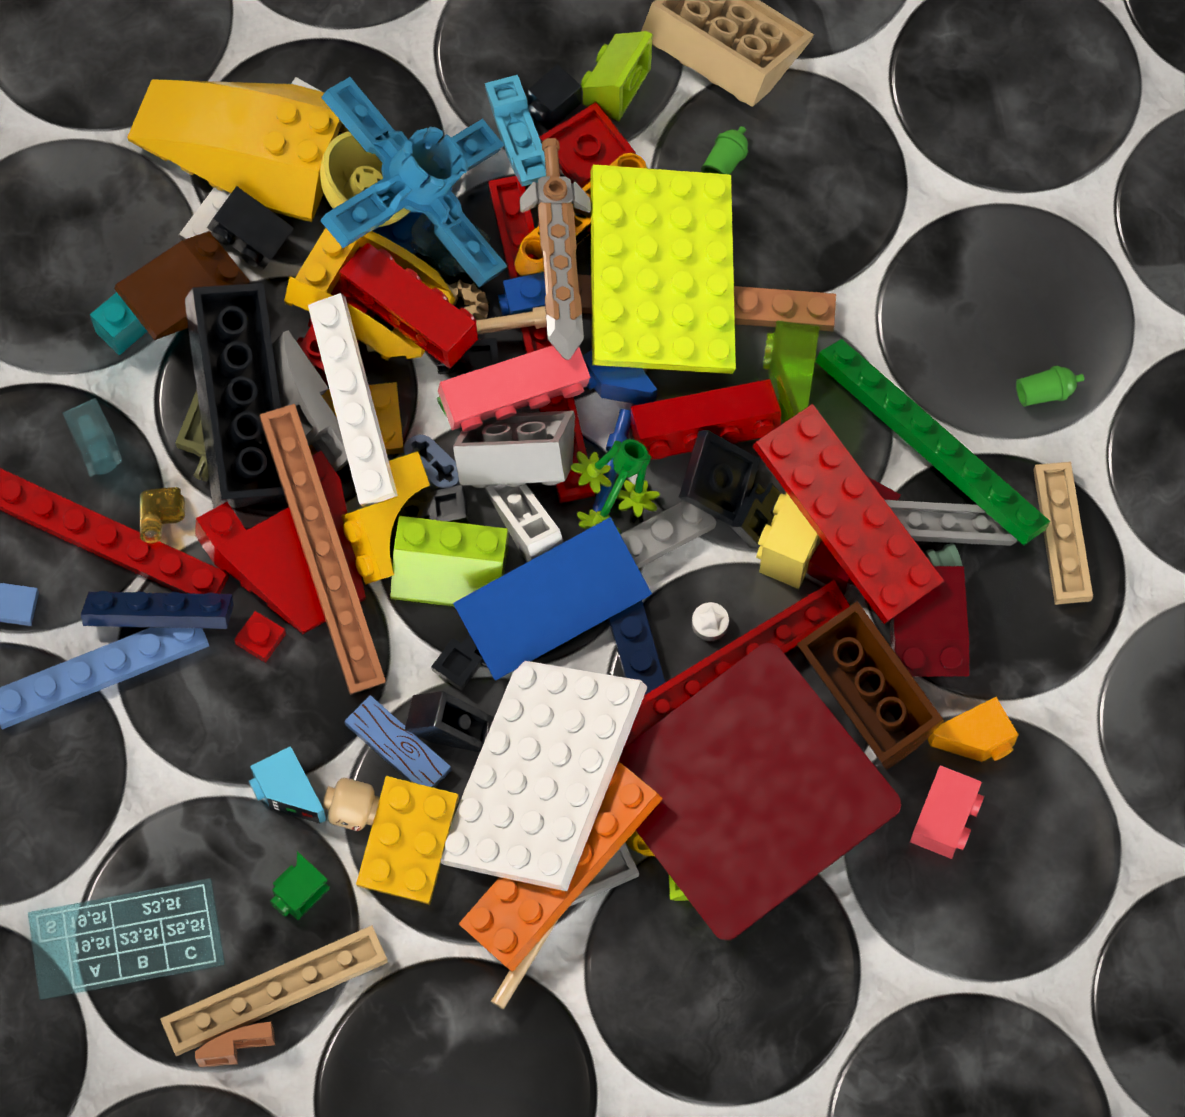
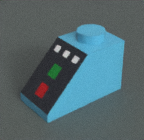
(286, 786)

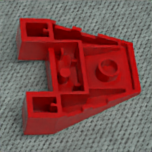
(270, 555)

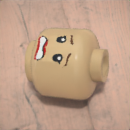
(350, 804)

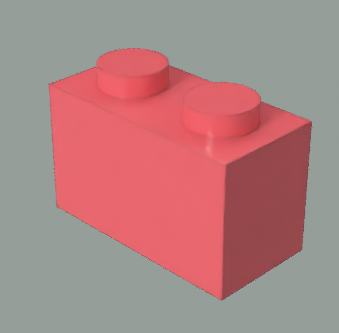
(946, 812)

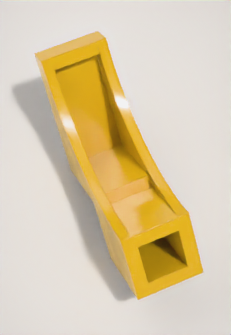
(371, 526)

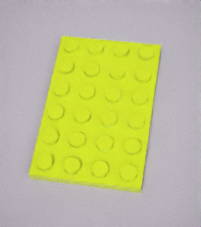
(662, 269)

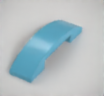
(517, 129)

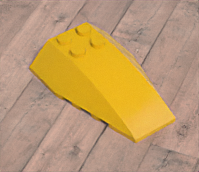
(242, 136)

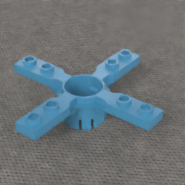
(403, 172)

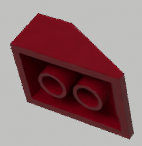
(934, 631)

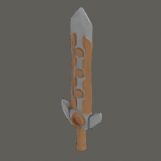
(559, 247)

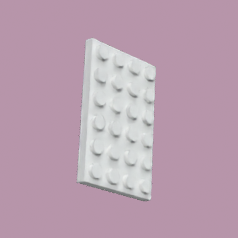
(542, 774)

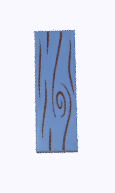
(396, 745)

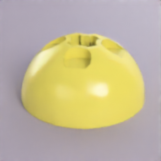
(350, 170)

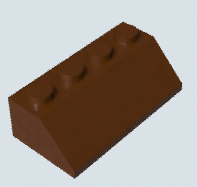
(871, 685)

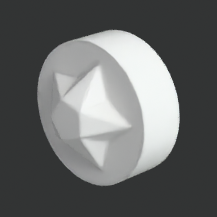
(710, 621)

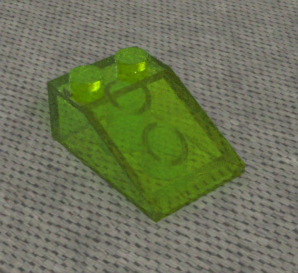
(791, 362)

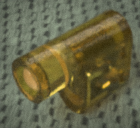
(159, 508)

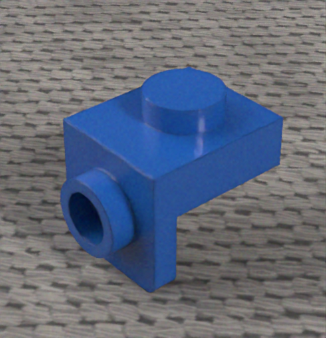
(522, 294)

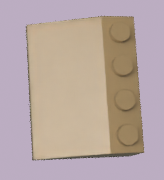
(729, 42)

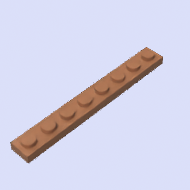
(761, 306)
(322, 549)

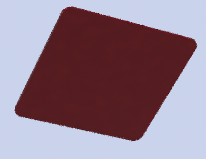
(754, 791)

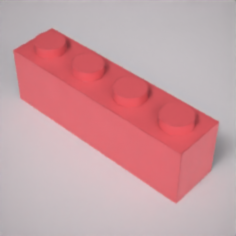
(511, 386)

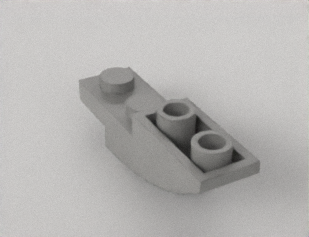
(304, 387)

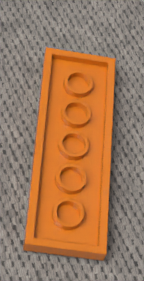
(518, 913)

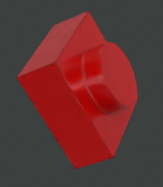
(260, 636)

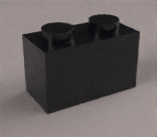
(249, 228)

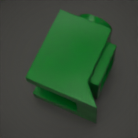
(298, 888)

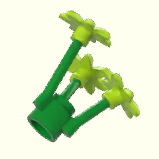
(628, 460)

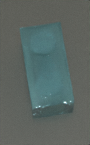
(93, 437)

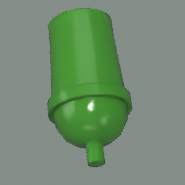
(727, 152)
(1047, 386)

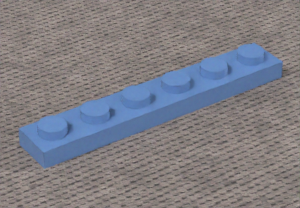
(96, 671)

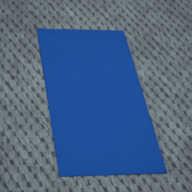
(552, 598)

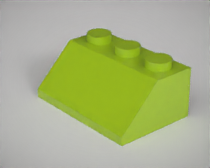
(445, 559)

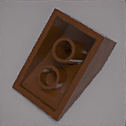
(160, 287)

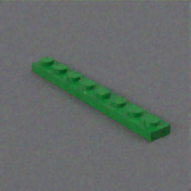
(933, 441)

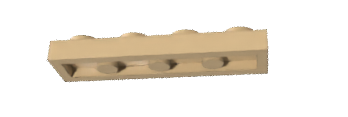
(1064, 533)

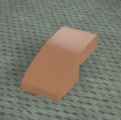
(224, 1048)

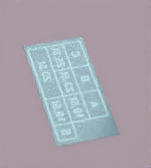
(125, 938)

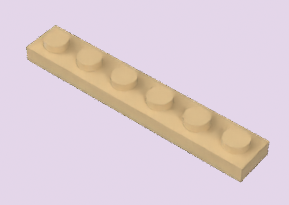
(274, 990)

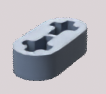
(437, 458)

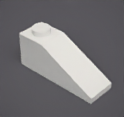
(525, 519)

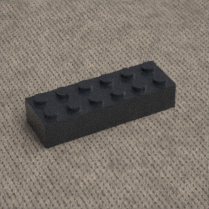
(233, 388)

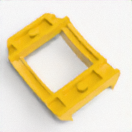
(321, 274)

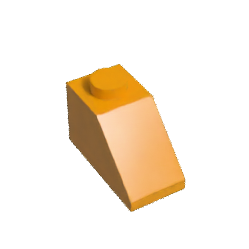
(977, 733)

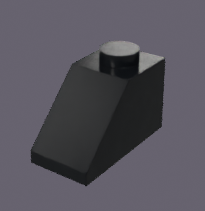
(448, 721)

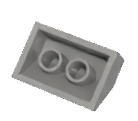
(517, 450)

